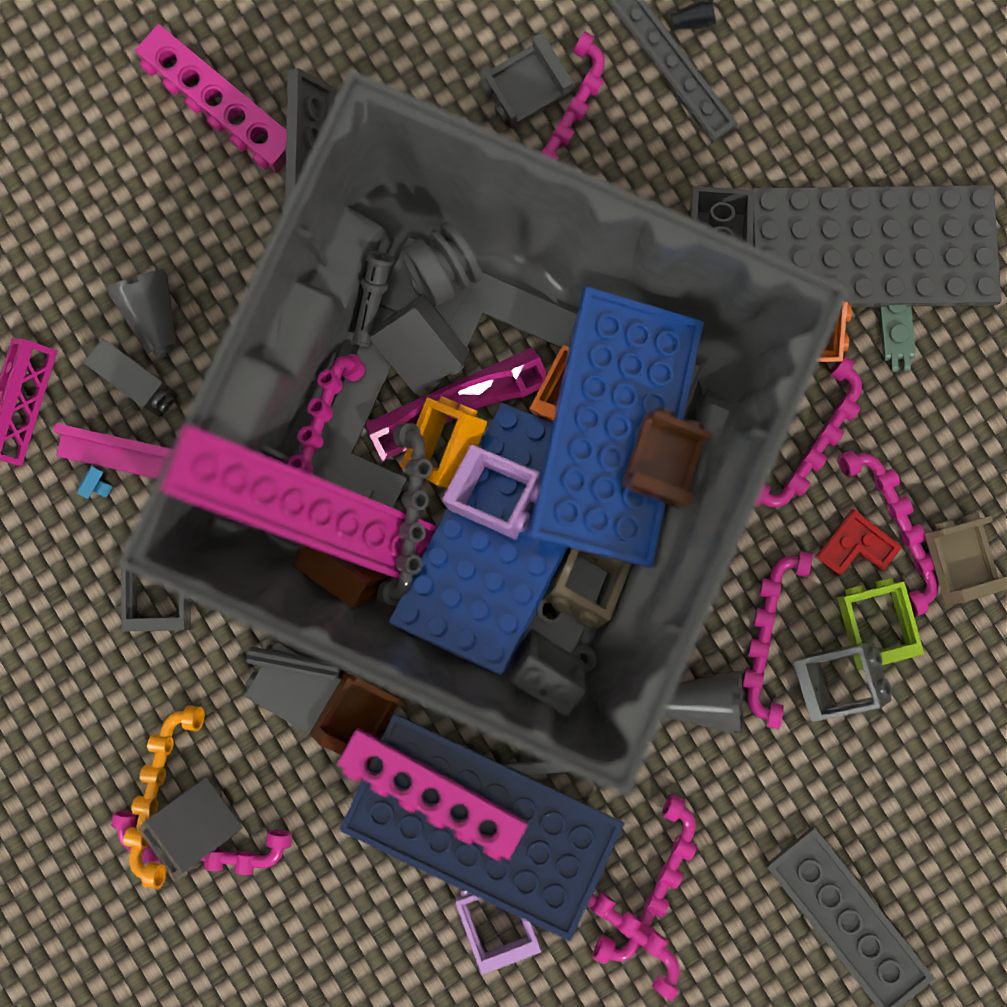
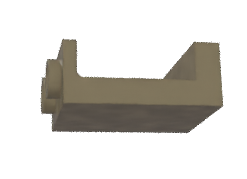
(964, 560)

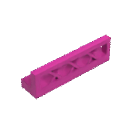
(11, 380)
(111, 451)

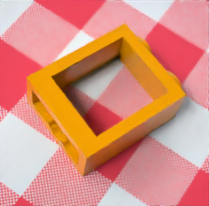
(466, 433)

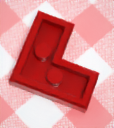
(857, 536)

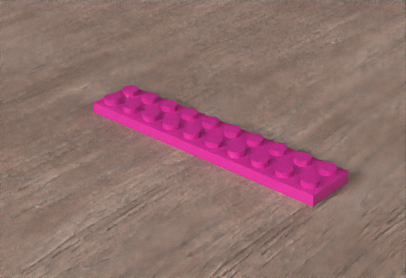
(287, 502)

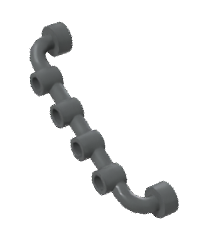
(409, 436)

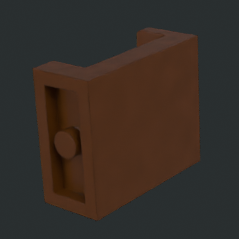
(665, 457)
(352, 706)

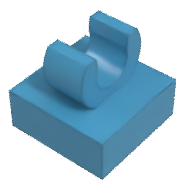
(92, 482)

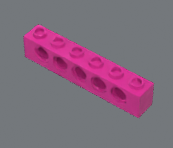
(162, 47)
(480, 808)

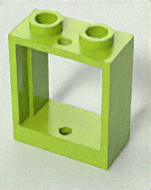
(912, 646)

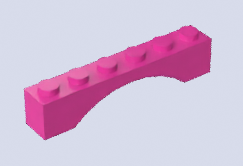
(500, 382)

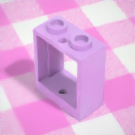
(467, 478)
(502, 955)

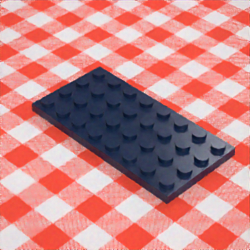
(552, 864)

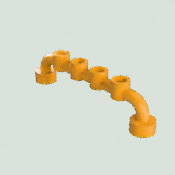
(154, 775)

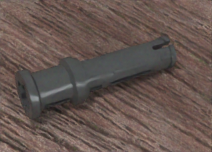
(374, 286)

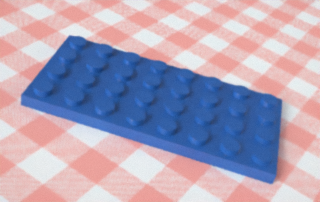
(617, 369)
(476, 582)

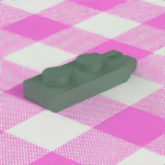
(897, 335)

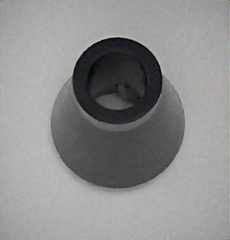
(694, 16)

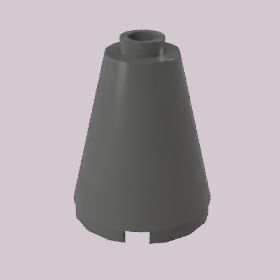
(147, 309)
(710, 702)

